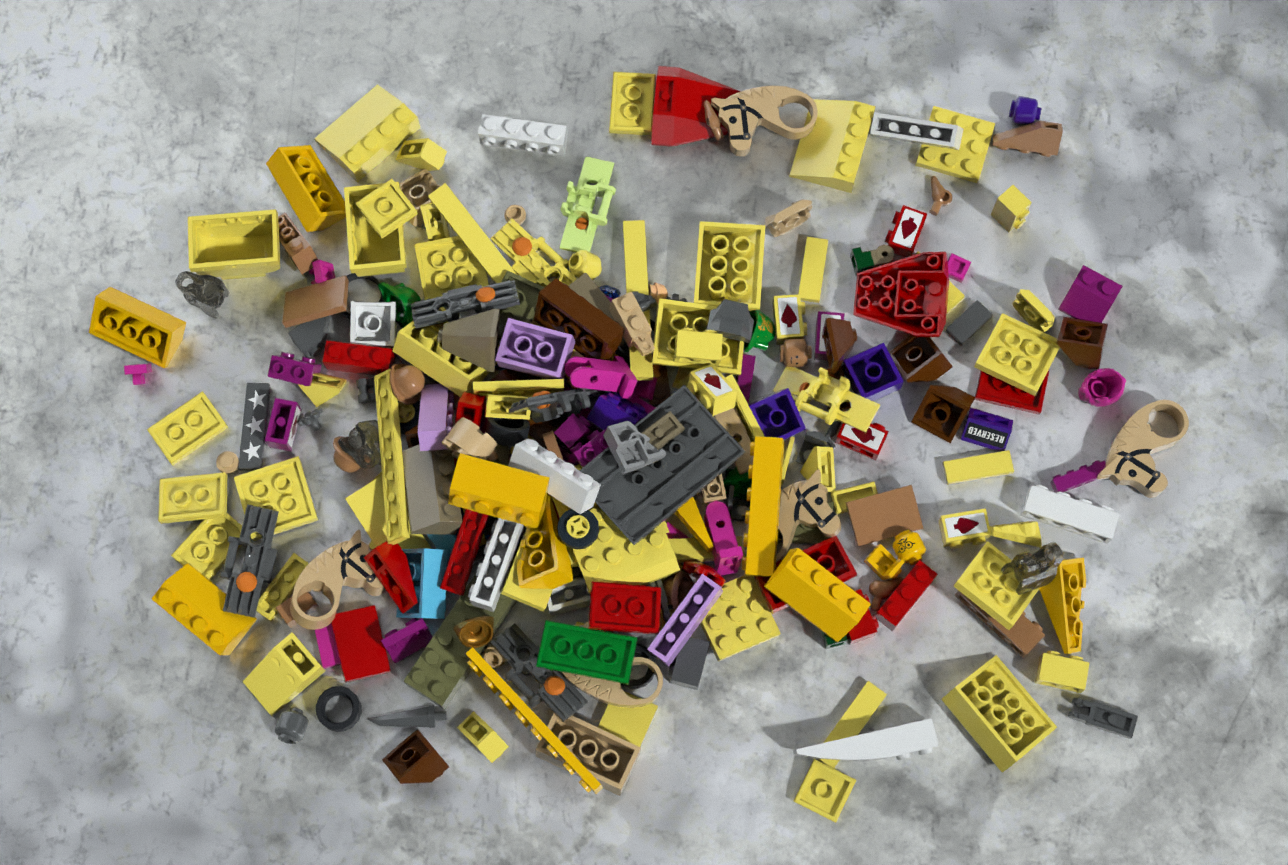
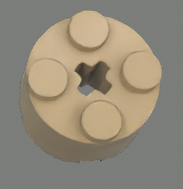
(469, 440)

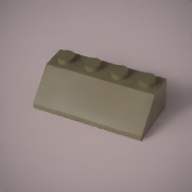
(427, 491)

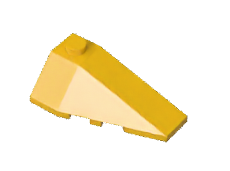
(691, 518)
(544, 556)
(1065, 603)

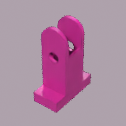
(602, 375)
(725, 552)

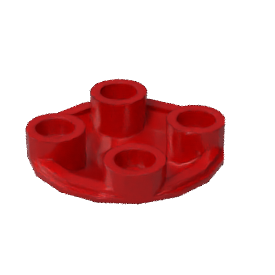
(701, 568)

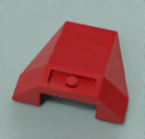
(680, 106)
(906, 294)

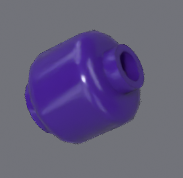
(1024, 110)

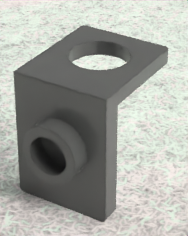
(811, 440)
(733, 503)

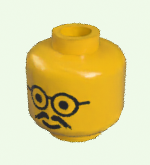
(909, 547)

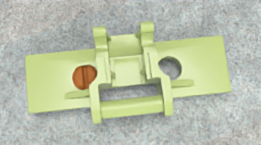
(580, 203)

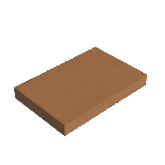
(315, 301)
(884, 515)

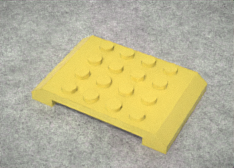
(617, 560)

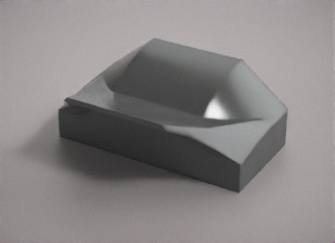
(731, 320)

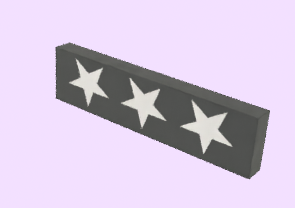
(254, 426)

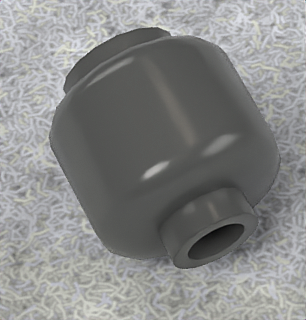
(291, 726)

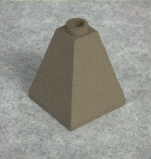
(473, 338)

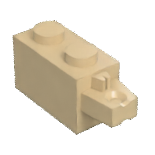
(630, 316)

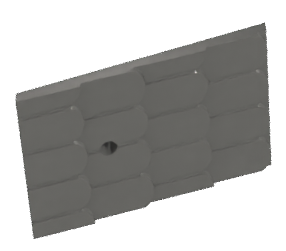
(651, 494)

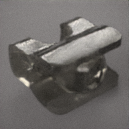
(205, 292)
(362, 441)
(1035, 569)

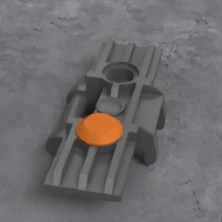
(462, 299)
(549, 406)
(258, 562)
(553, 685)

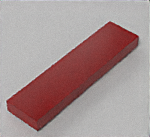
(464, 552)

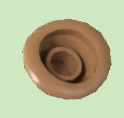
(406, 383)
(345, 461)
(677, 588)

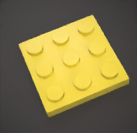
(966, 161)
(447, 266)
(1018, 354)
(280, 489)
(991, 588)
(739, 619)

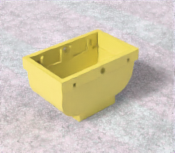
(234, 244)
(367, 251)

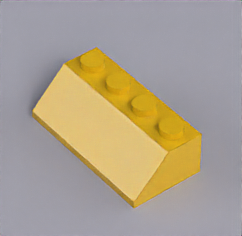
(307, 187)
(136, 326)
(498, 490)
(817, 594)
(199, 608)

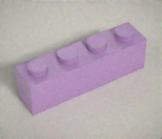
(435, 416)
(685, 620)

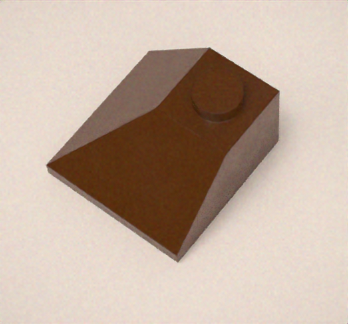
(838, 341)
(1082, 341)
(919, 359)
(943, 411)
(415, 760)

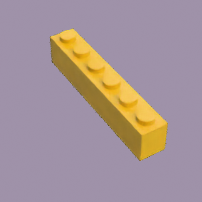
(764, 506)

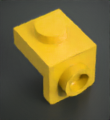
(884, 563)

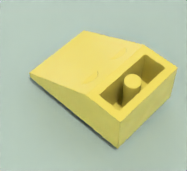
(283, 674)

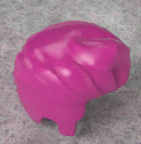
(1102, 387)

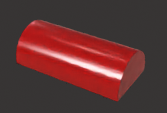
(828, 554)

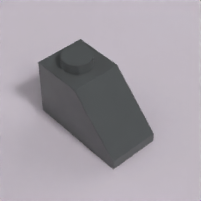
(311, 336)

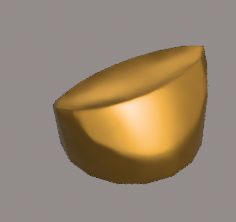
(475, 631)

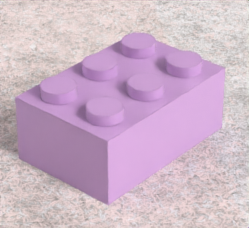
(534, 350)

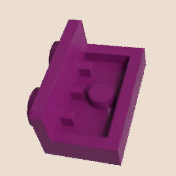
(293, 370)
(588, 451)
(407, 640)

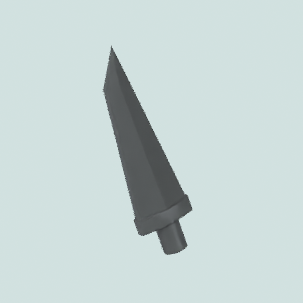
(413, 718)

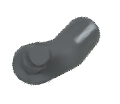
(832, 431)

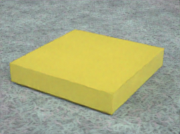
(386, 208)
(628, 723)
(824, 790)

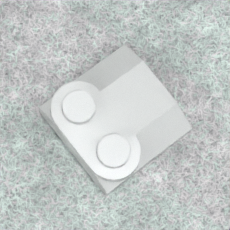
(373, 323)

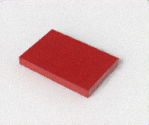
(1003, 394)
(624, 608)
(360, 644)

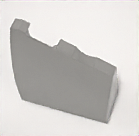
(631, 447)

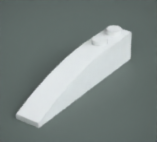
(888, 742)

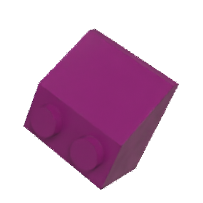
(1090, 296)

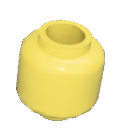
(585, 262)

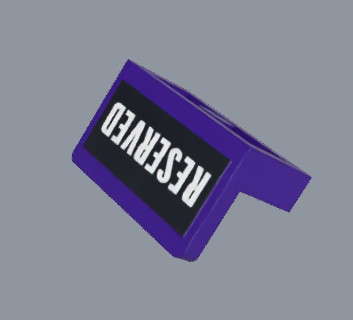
(987, 430)

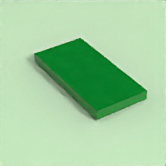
(586, 652)

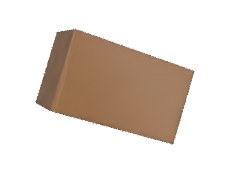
(305, 603)

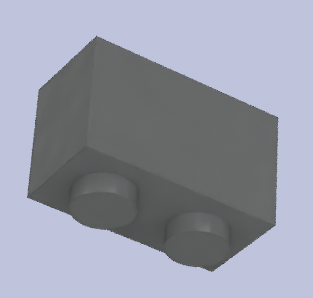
(689, 664)

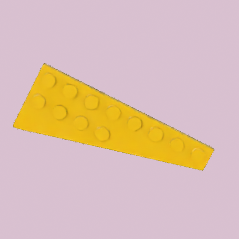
(528, 717)

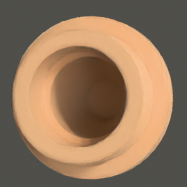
(657, 291)

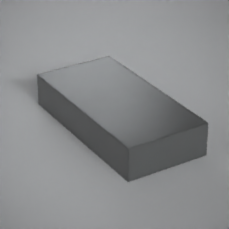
(969, 322)

